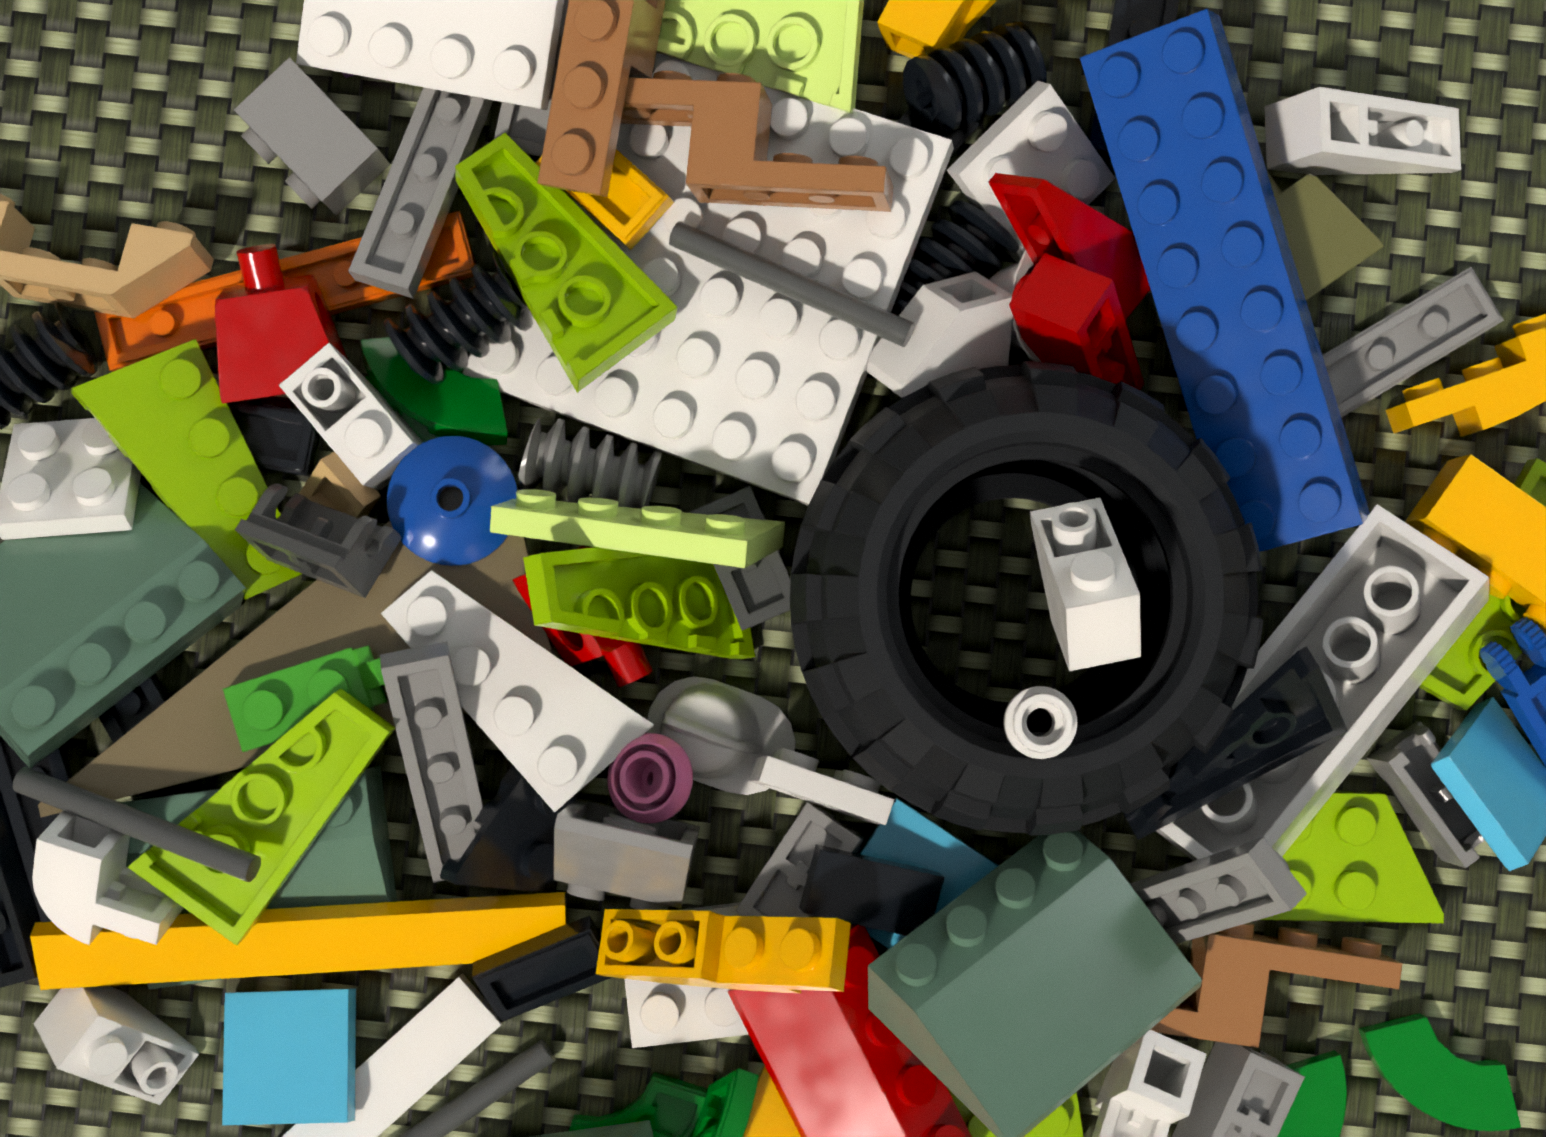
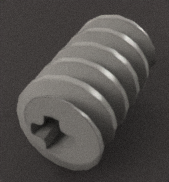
(587, 469)

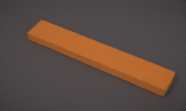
(191, 311)

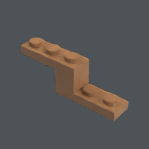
(597, 54)
(731, 147)
(1236, 977)

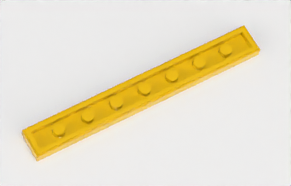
(302, 941)

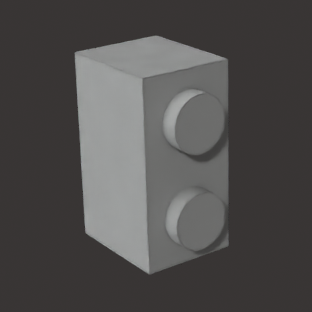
(312, 137)

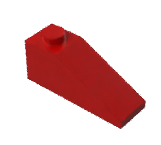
(1072, 231)
(1075, 321)

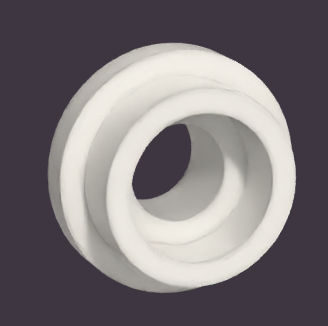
(1063, 722)

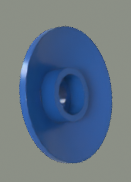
(414, 506)

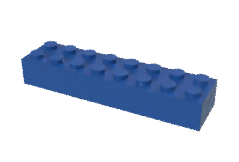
(1225, 277)

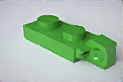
(277, 701)

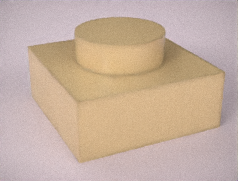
(339, 489)

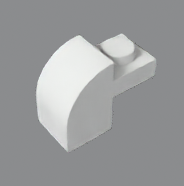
(87, 886)
(1148, 1088)

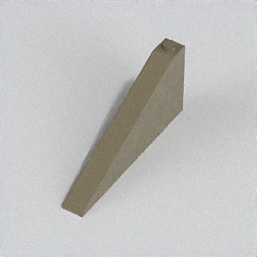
(194, 729)

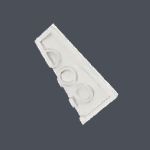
(443, 45)
(523, 697)

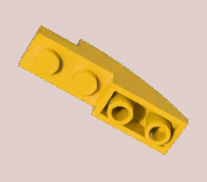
(1491, 389)
(724, 950)

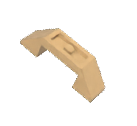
(150, 270)

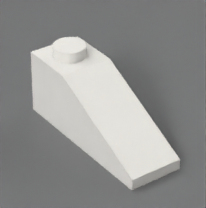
(1360, 134)

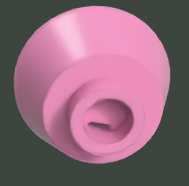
(650, 779)

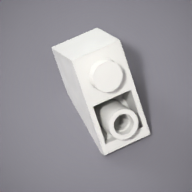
(956, 328)
(351, 416)
(1087, 584)
(114, 1042)

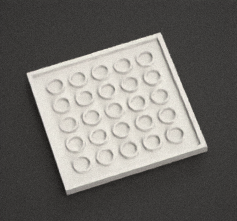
(742, 370)

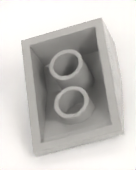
(608, 852)

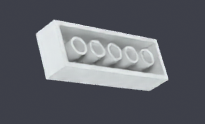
(1376, 631)

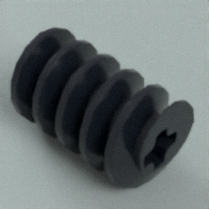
(973, 76)
(957, 250)
(460, 323)
(42, 361)

